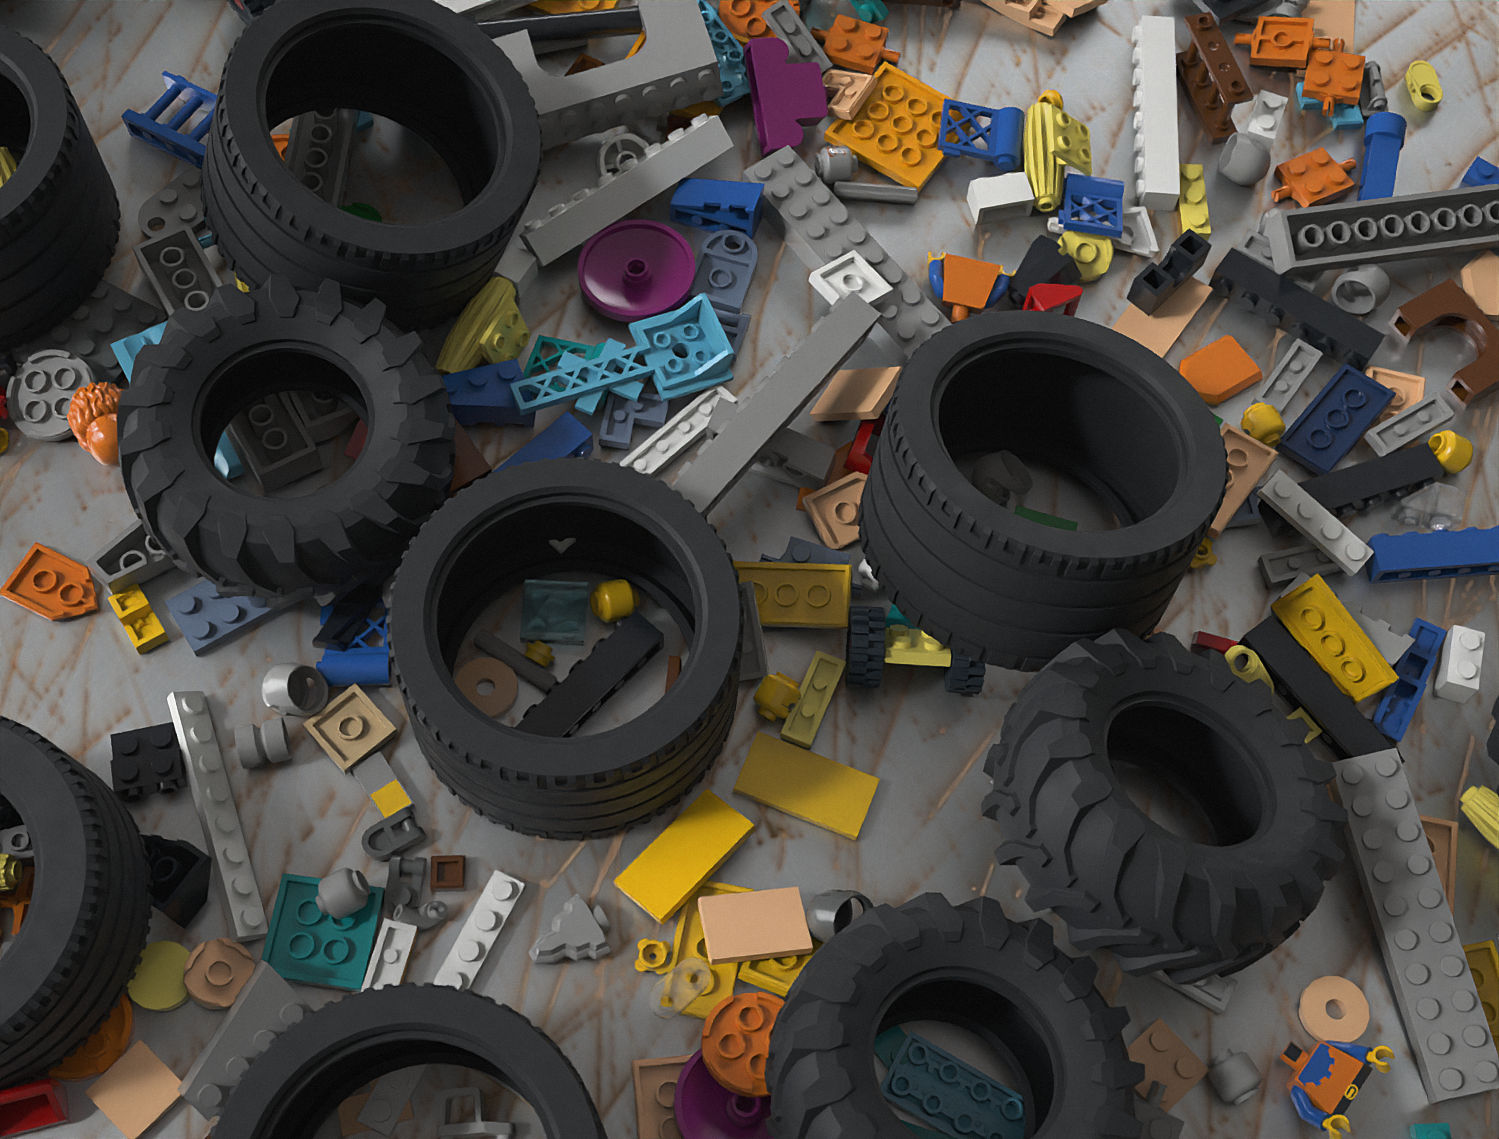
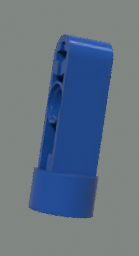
(1383, 142)

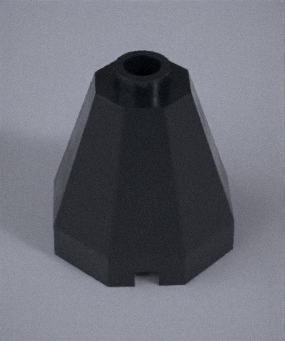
(1042, 265)

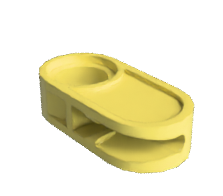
(1423, 79)
(1253, 669)

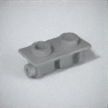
(1372, 92)

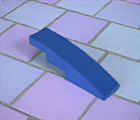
(1413, 668)

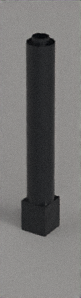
(567, 26)

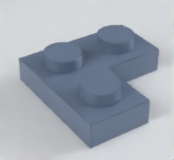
(623, 413)

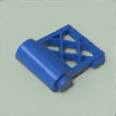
(1003, 139)
(1094, 195)
(358, 665)

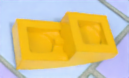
(138, 618)

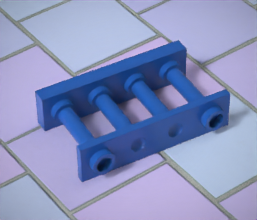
(165, 136)

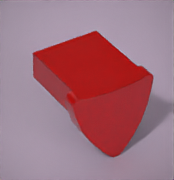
(1208, 641)

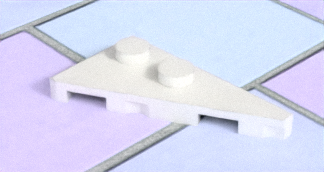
(1136, 234)

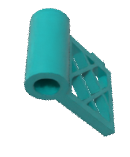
(591, 352)

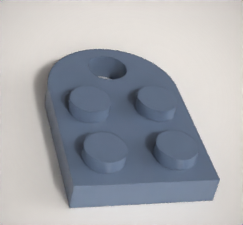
(725, 272)

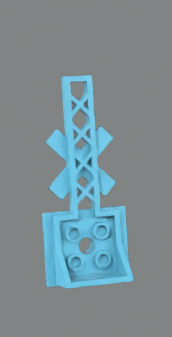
(689, 330)

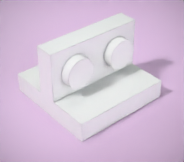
(848, 275)

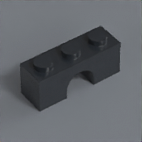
(1160, 281)

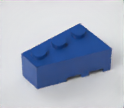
(718, 205)
(485, 396)

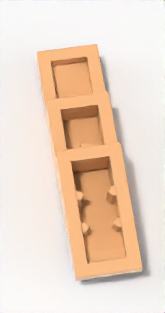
(1030, 13)

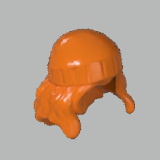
(95, 420)

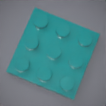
(315, 946)

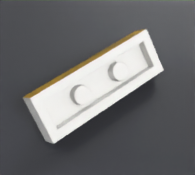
(390, 954)

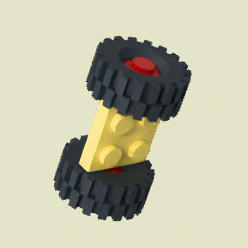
(871, 642)

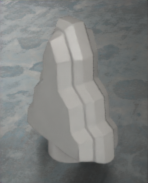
(574, 934)

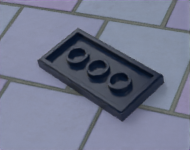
(1335, 420)

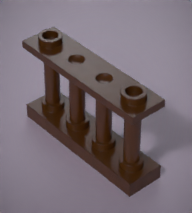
(1197, 84)

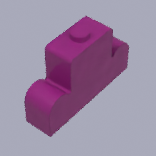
(782, 94)

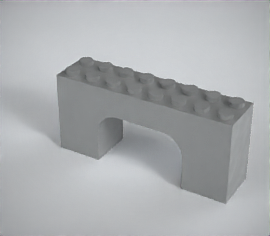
(667, 74)

